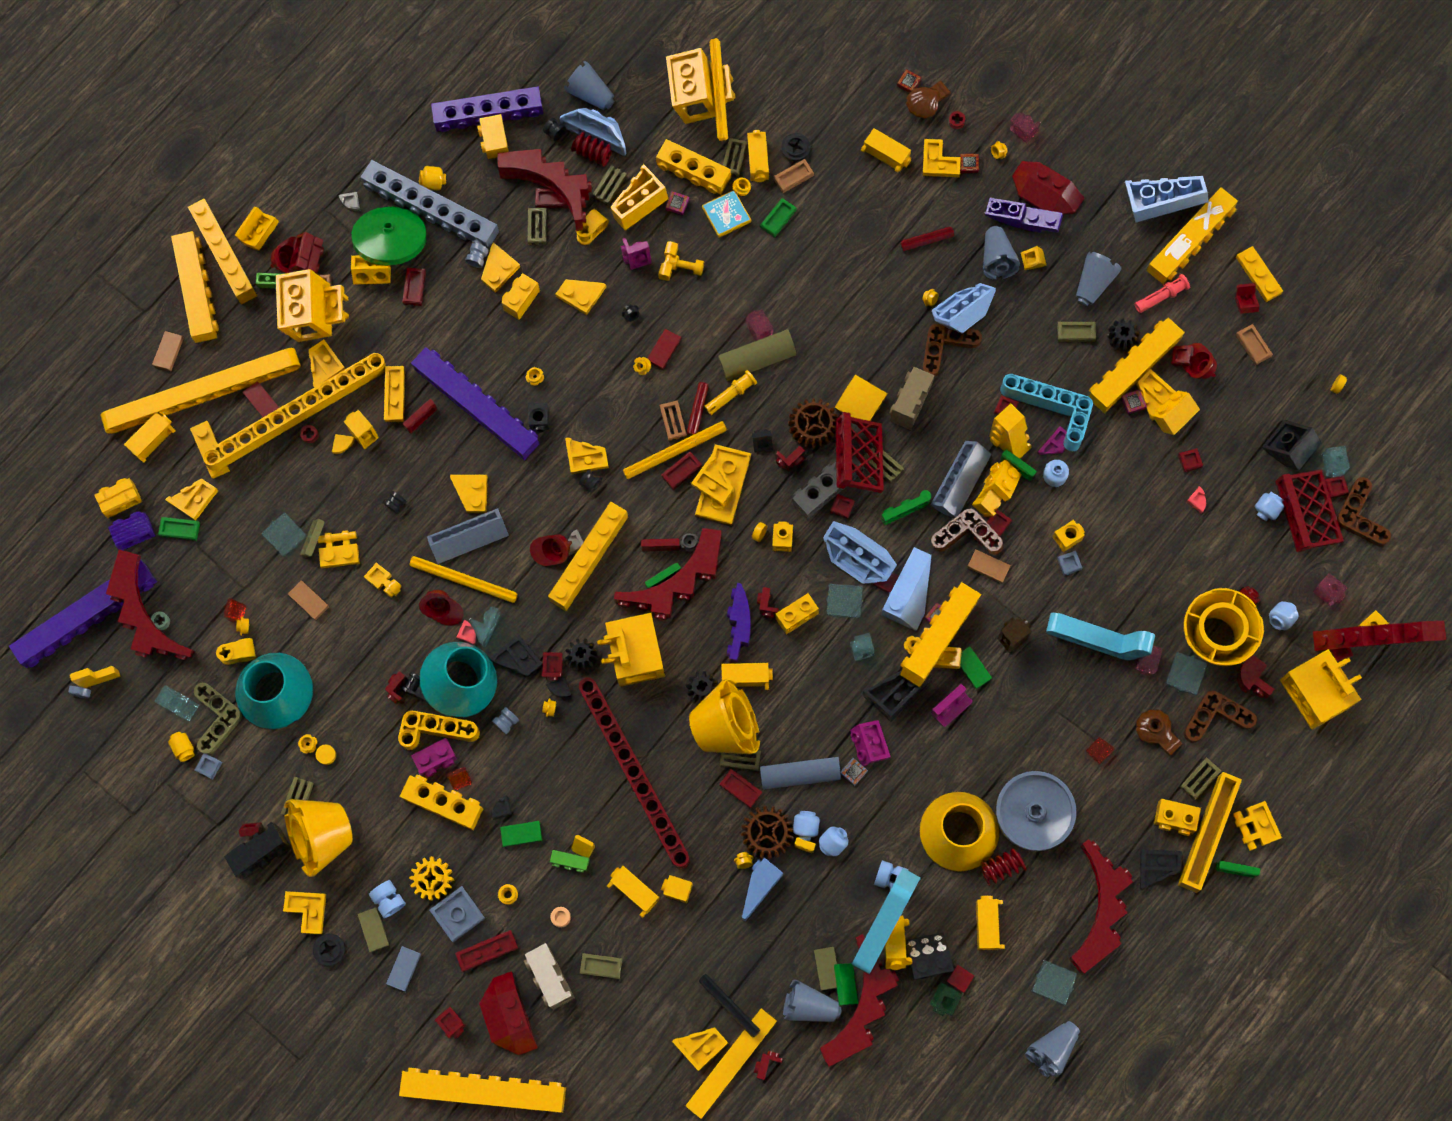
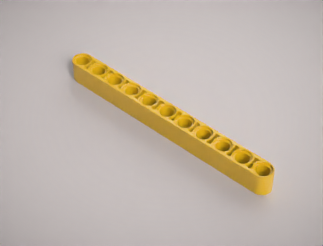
(200, 390)
(291, 420)

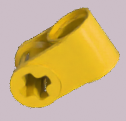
(595, 225)
(239, 651)

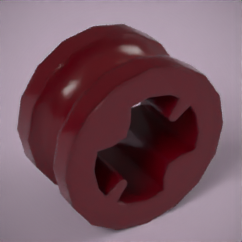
(961, 117)
(305, 429)

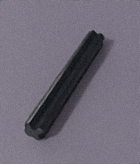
(729, 1005)

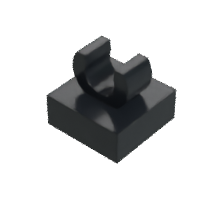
(762, 441)

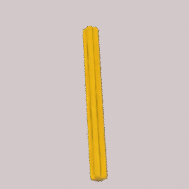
(718, 88)
(674, 450)
(463, 579)

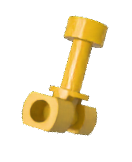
(672, 262)

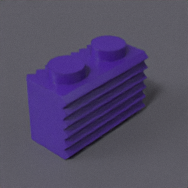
(131, 530)

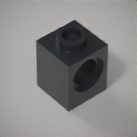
(535, 410)

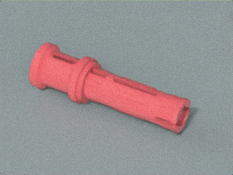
(1169, 290)

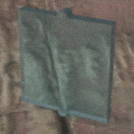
(284, 534)
(844, 600)
(1186, 673)
(1054, 982)

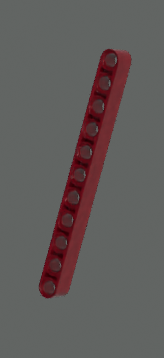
(627, 765)

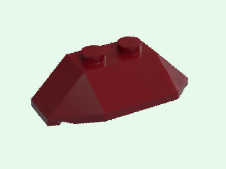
(1046, 188)
(507, 1016)

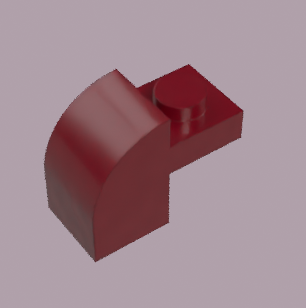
(1248, 678)

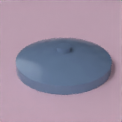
(1035, 811)

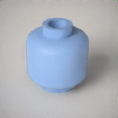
(1056, 473)
(1269, 506)
(1283, 615)
(806, 825)
(833, 841)

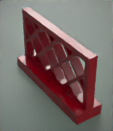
(845, 449)
(1294, 514)

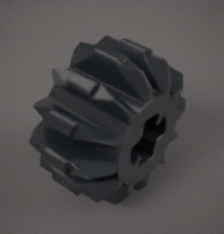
(1122, 341)
(589, 654)
(694, 686)

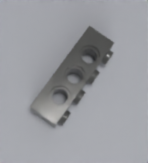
(808, 506)

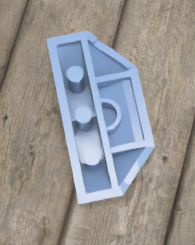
(596, 125)
(964, 307)
(858, 554)

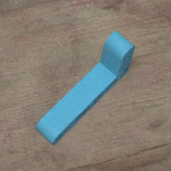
(1053, 403)
(1100, 639)
(886, 920)

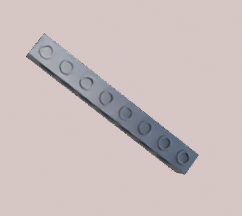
(376, 172)

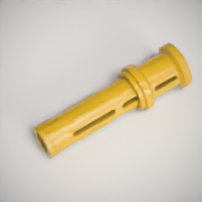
(737, 387)

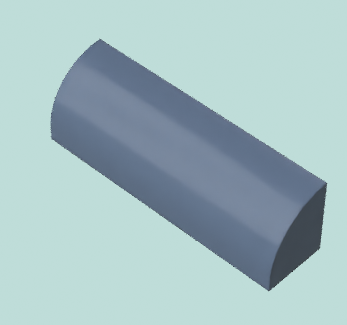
(961, 479)
(467, 536)
(800, 773)

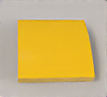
(861, 399)

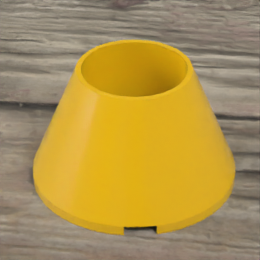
(1237, 612)
(725, 721)
(317, 832)
(945, 852)

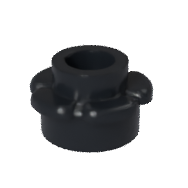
(630, 312)

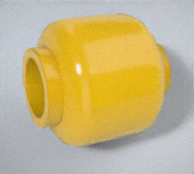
(432, 178)

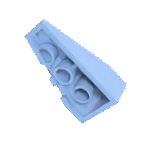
(908, 597)

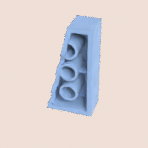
(1165, 196)

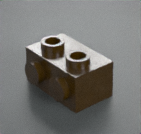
(1014, 633)

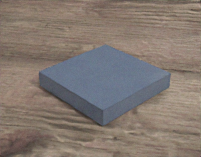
(457, 914)

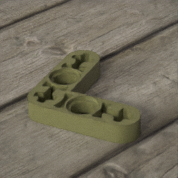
(223, 713)

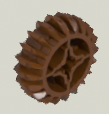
(801, 413)
(774, 826)

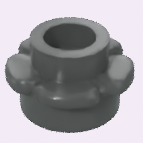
(689, 537)

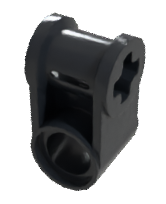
(413, 688)

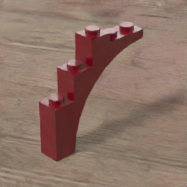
(533, 167)
(682, 584)
(125, 586)
(1379, 635)
(1109, 883)
(854, 1036)

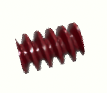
(591, 149)
(1002, 866)

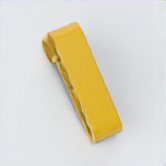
(439, 730)

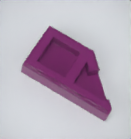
(1055, 443)

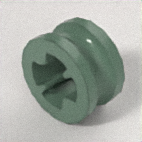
(166, 623)

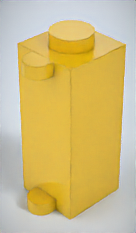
(887, 150)
(758, 156)
(150, 436)
(748, 674)
(633, 889)
(988, 923)
(896, 948)

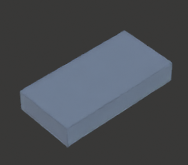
(403, 968)

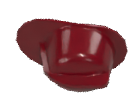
(282, 255)
(1202, 364)
(550, 549)
(441, 607)

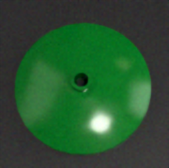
(388, 236)

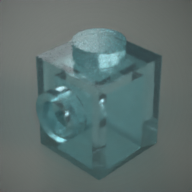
(1335, 461)

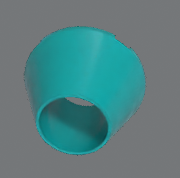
(450, 697)
(288, 704)

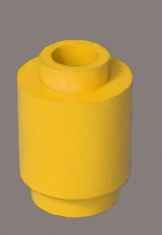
(181, 746)

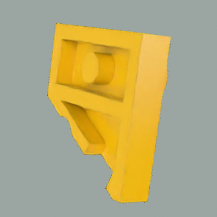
(498, 268)
(580, 294)
(323, 363)
(1154, 391)
(585, 456)
(713, 481)
(472, 491)
(193, 499)
(701, 1046)

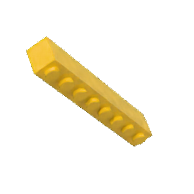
(482, 1091)

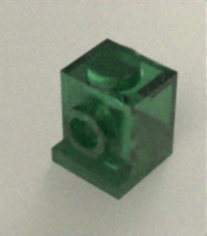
(950, 1003)

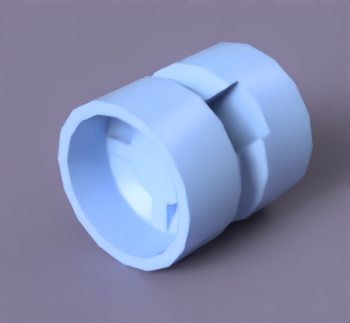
(884, 874)
(388, 900)

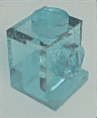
(862, 647)

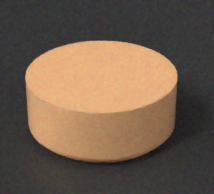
(560, 917)

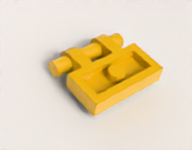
(338, 555)
(1262, 822)

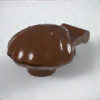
(924, 100)
(1155, 728)

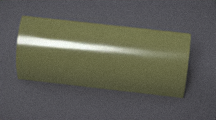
(757, 355)

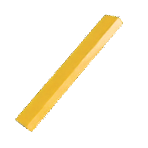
(729, 1065)

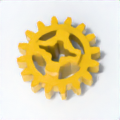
(431, 887)

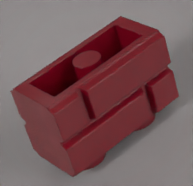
(306, 253)

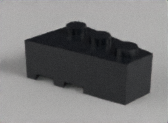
(894, 694)
(258, 851)

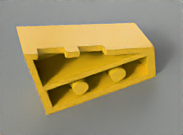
(1009, 432)

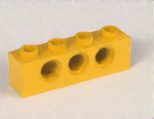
(705, 166)
(415, 785)

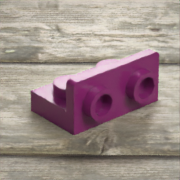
(636, 255)
(951, 706)
(869, 742)
(434, 757)

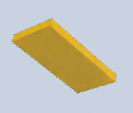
(735, 467)

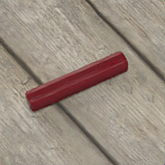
(927, 238)
(697, 408)

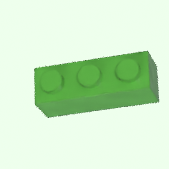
(266, 280)
(569, 861)

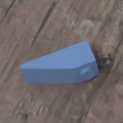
(761, 882)

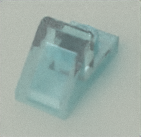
(484, 631)
(176, 703)

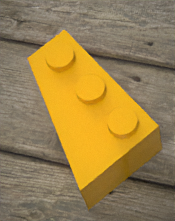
(639, 198)

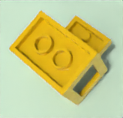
(693, 83)
(308, 301)
(633, 649)
(1321, 688)

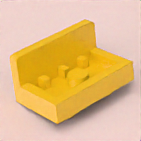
(256, 229)
(1002, 479)

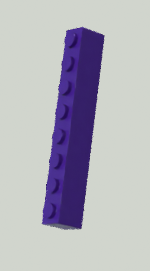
(475, 403)
(73, 621)

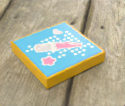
(726, 213)

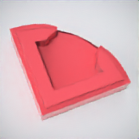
(1198, 500)
(467, 633)

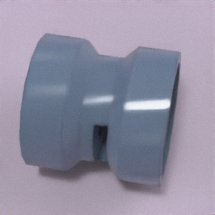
(476, 255)
(505, 720)

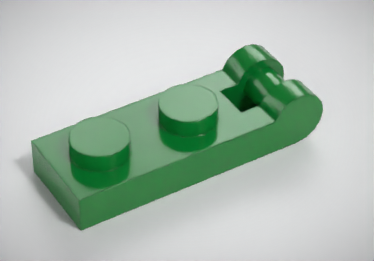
(906, 507)

